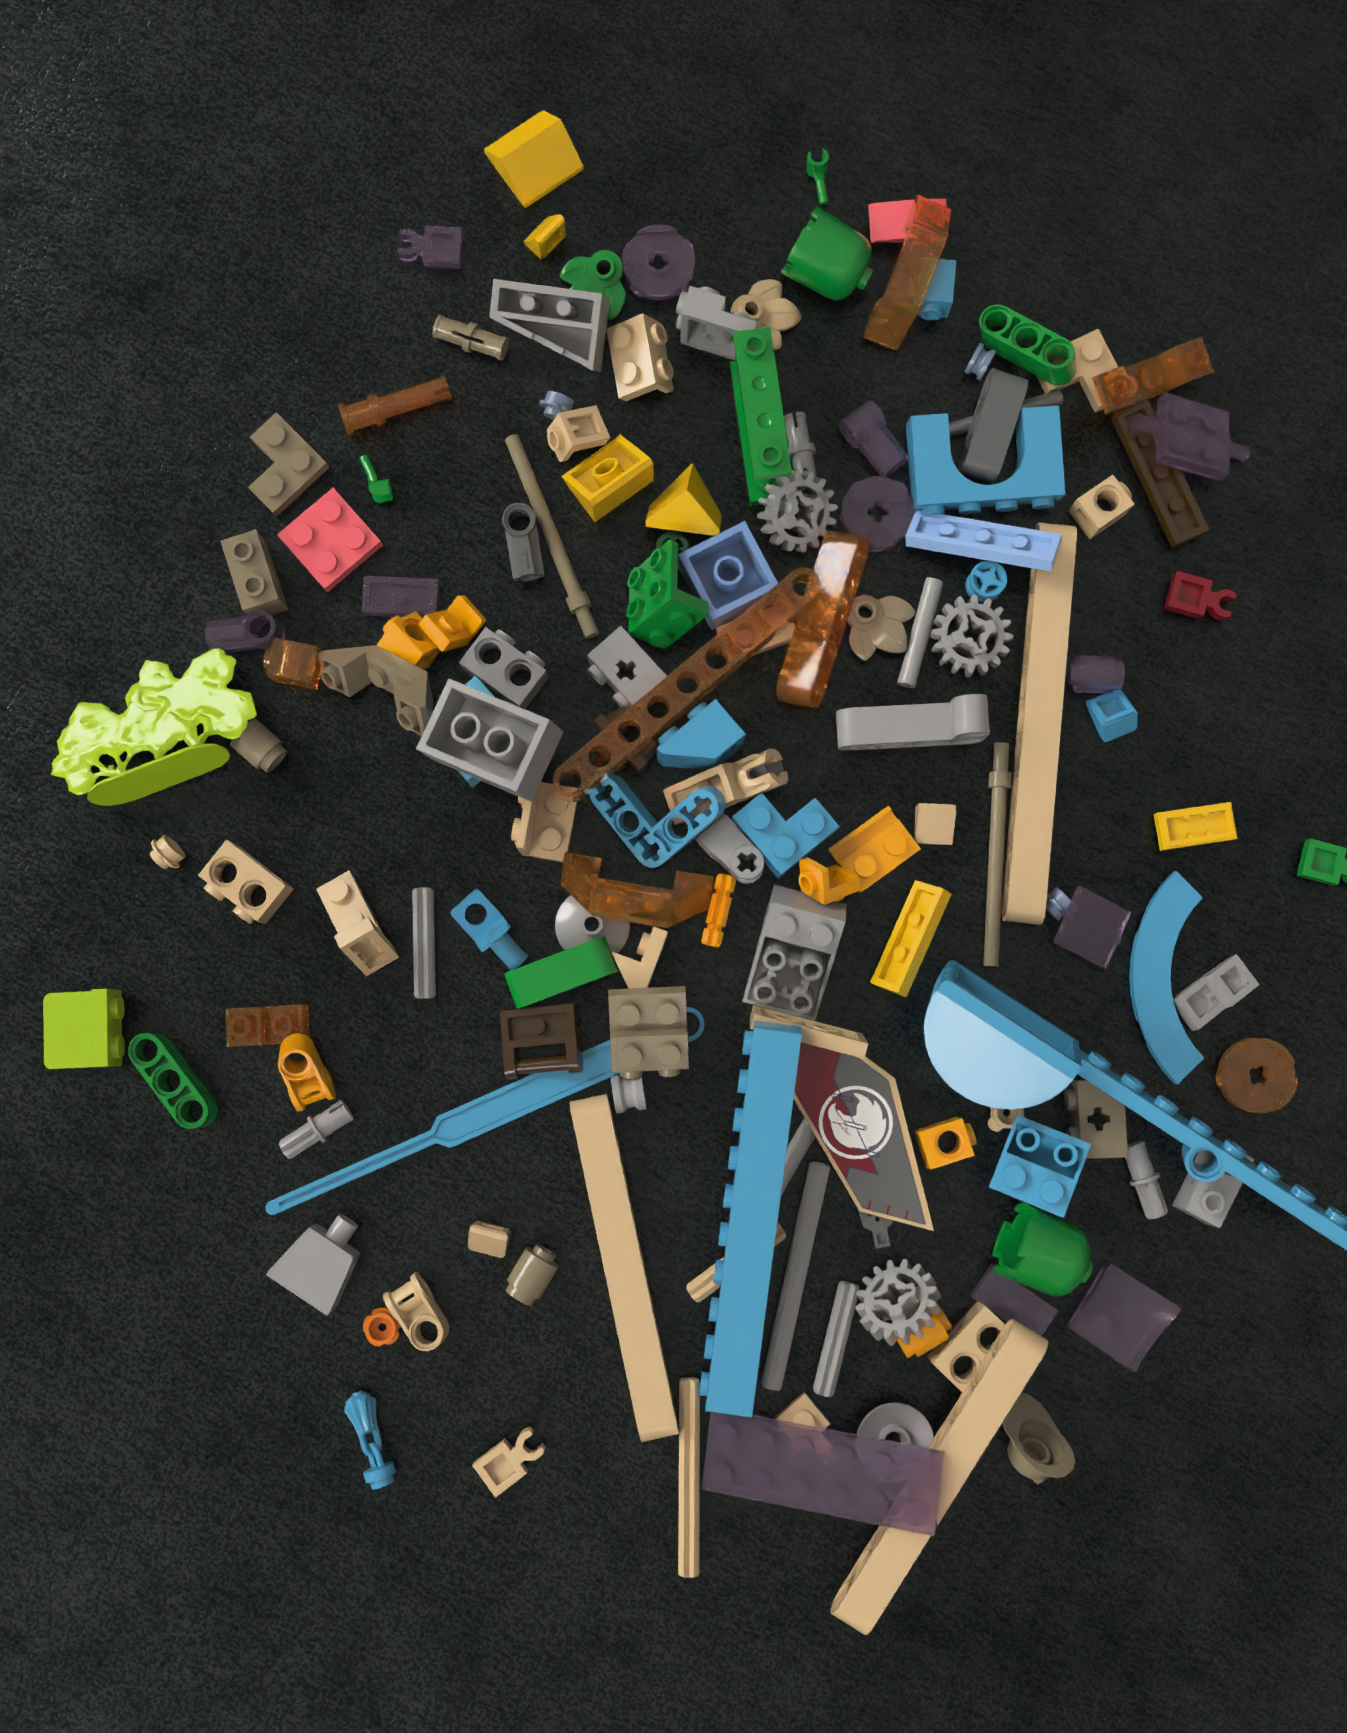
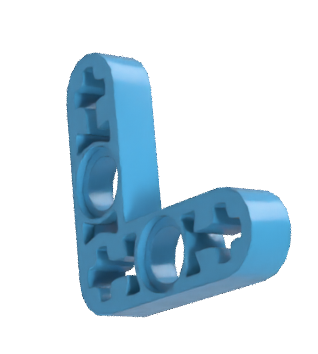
(659, 832)

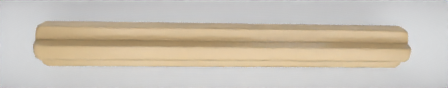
(689, 1477)

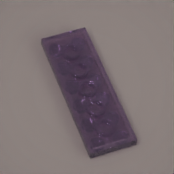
(824, 1471)

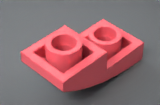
(889, 220)

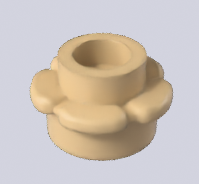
(166, 852)

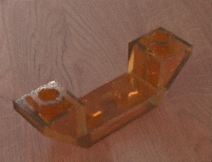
(912, 274)
(1153, 376)
(634, 901)

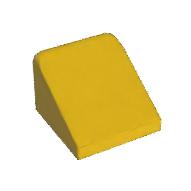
(546, 236)

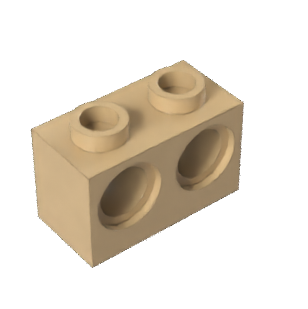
(249, 876)
(965, 1342)

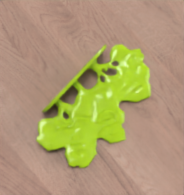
(156, 718)

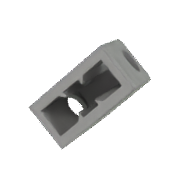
(319, 1264)

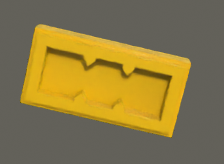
(1195, 826)

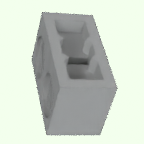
(499, 675)

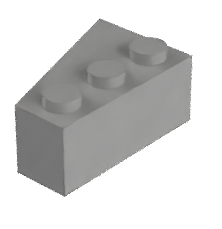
(556, 317)

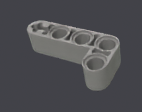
(914, 725)

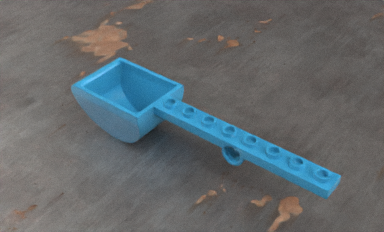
(1016, 1059)

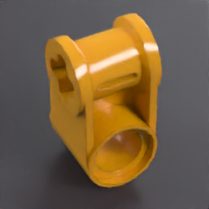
(307, 1078)

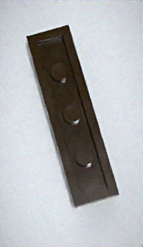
(1163, 484)

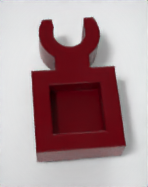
(1193, 595)

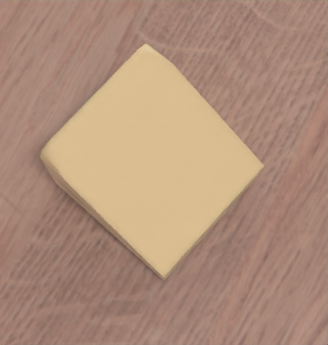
(934, 823)
(488, 1239)

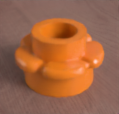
(374, 1334)

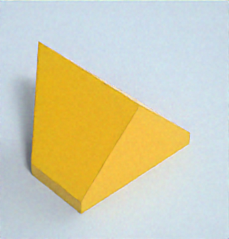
(686, 507)

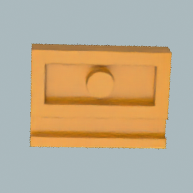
(874, 848)

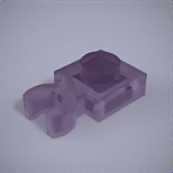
(438, 246)

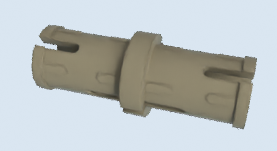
(448, 330)

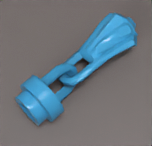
(362, 1413)

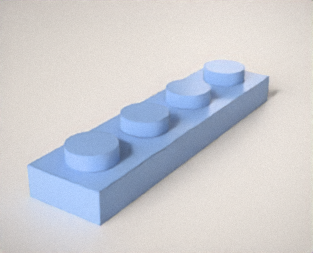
(984, 540)

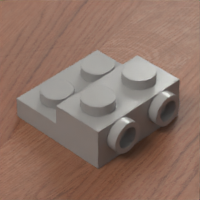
(707, 324)

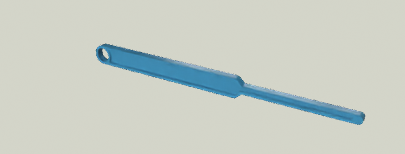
(475, 1118)

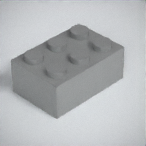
(490, 739)

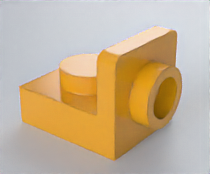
(453, 626)

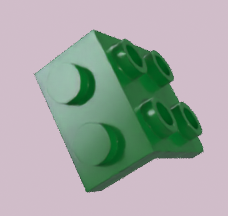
(656, 607)

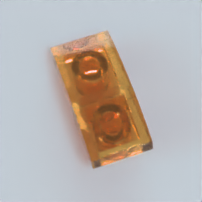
(265, 1024)

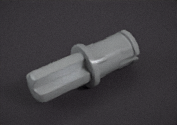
(316, 1129)
(1145, 1180)

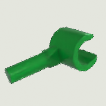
(818, 171)
(380, 489)

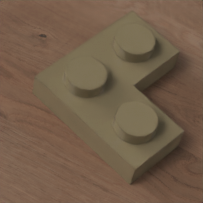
(293, 467)

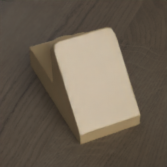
(638, 973)

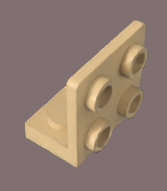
(545, 824)

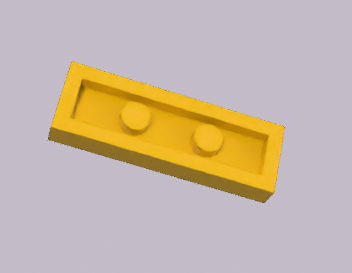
(910, 938)

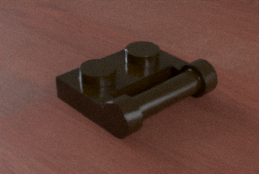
(540, 1028)

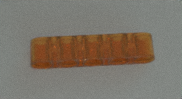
(823, 624)

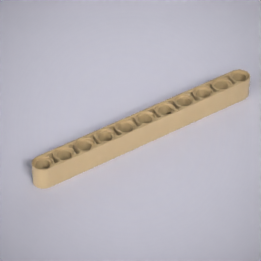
(1038, 734)

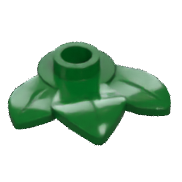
(584, 276)

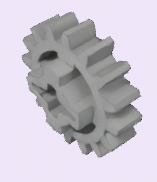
(782, 507)
(984, 629)
(902, 1303)

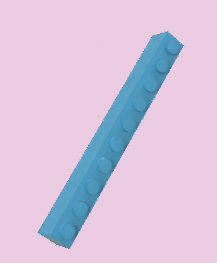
(752, 1217)

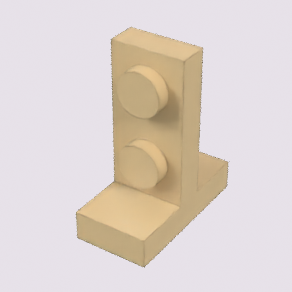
(355, 924)

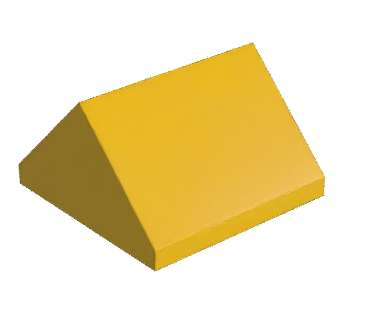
(535, 157)
(610, 477)

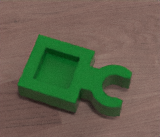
(1323, 862)

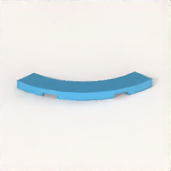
(1152, 977)

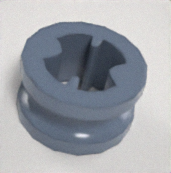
(980, 361)

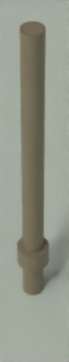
(577, 599)
(999, 783)

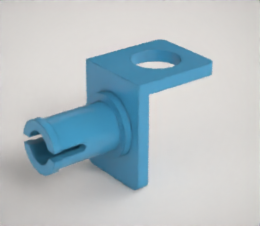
(491, 931)

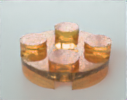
(1278, 1071)

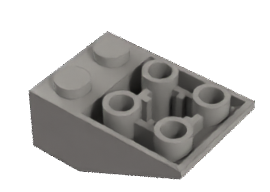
(795, 953)

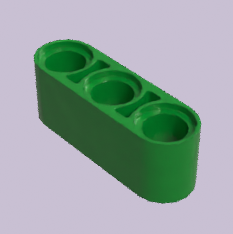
(1021, 330)
(561, 972)
(156, 1073)

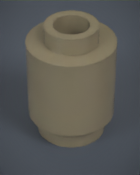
(259, 746)
(531, 1274)

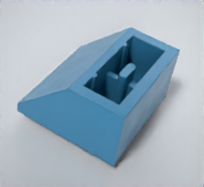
(703, 741)
(1040, 1165)

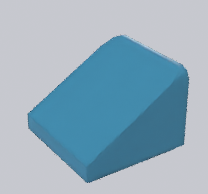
(1112, 715)

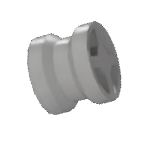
(628, 1093)

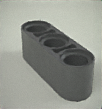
(992, 425)

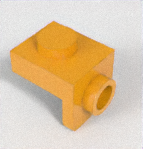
(827, 883)

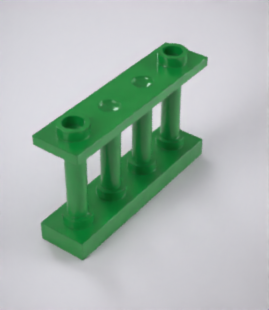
(759, 411)

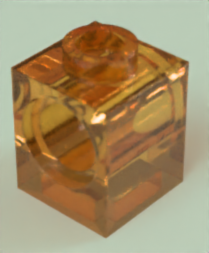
(293, 663)

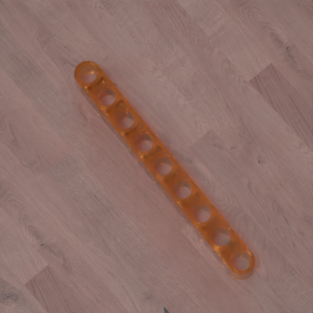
(696, 668)

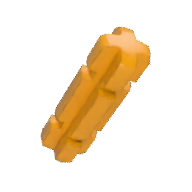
(718, 910)

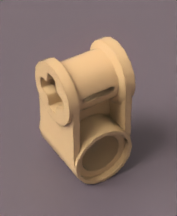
(415, 1311)

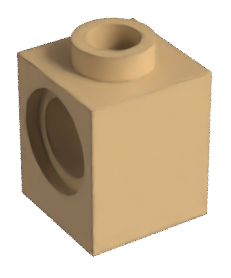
(1091, 517)

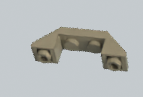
(356, 667)

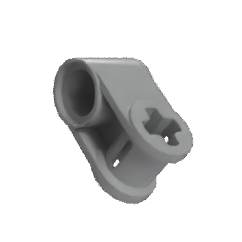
(727, 845)

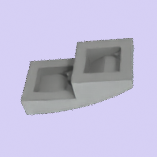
(1214, 992)

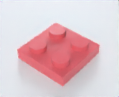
(330, 539)

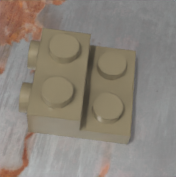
(648, 1031)

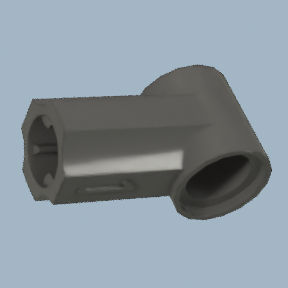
(523, 545)

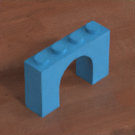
(940, 486)

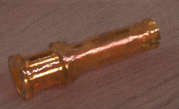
(376, 409)

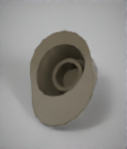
(1035, 1442)

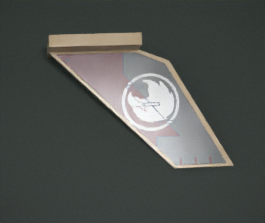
(856, 1119)

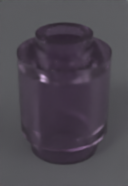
(1095, 674)

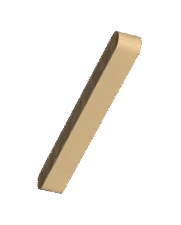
(624, 1268)
(964, 1440)

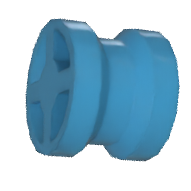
(991, 575)

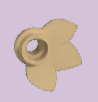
(769, 309)

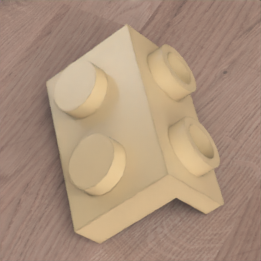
(640, 357)

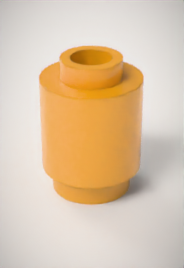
(932, 1336)

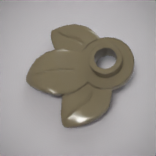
(882, 629)

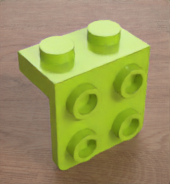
(83, 1029)

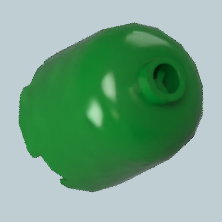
(830, 257)
(1042, 1252)

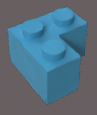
(780, 840)

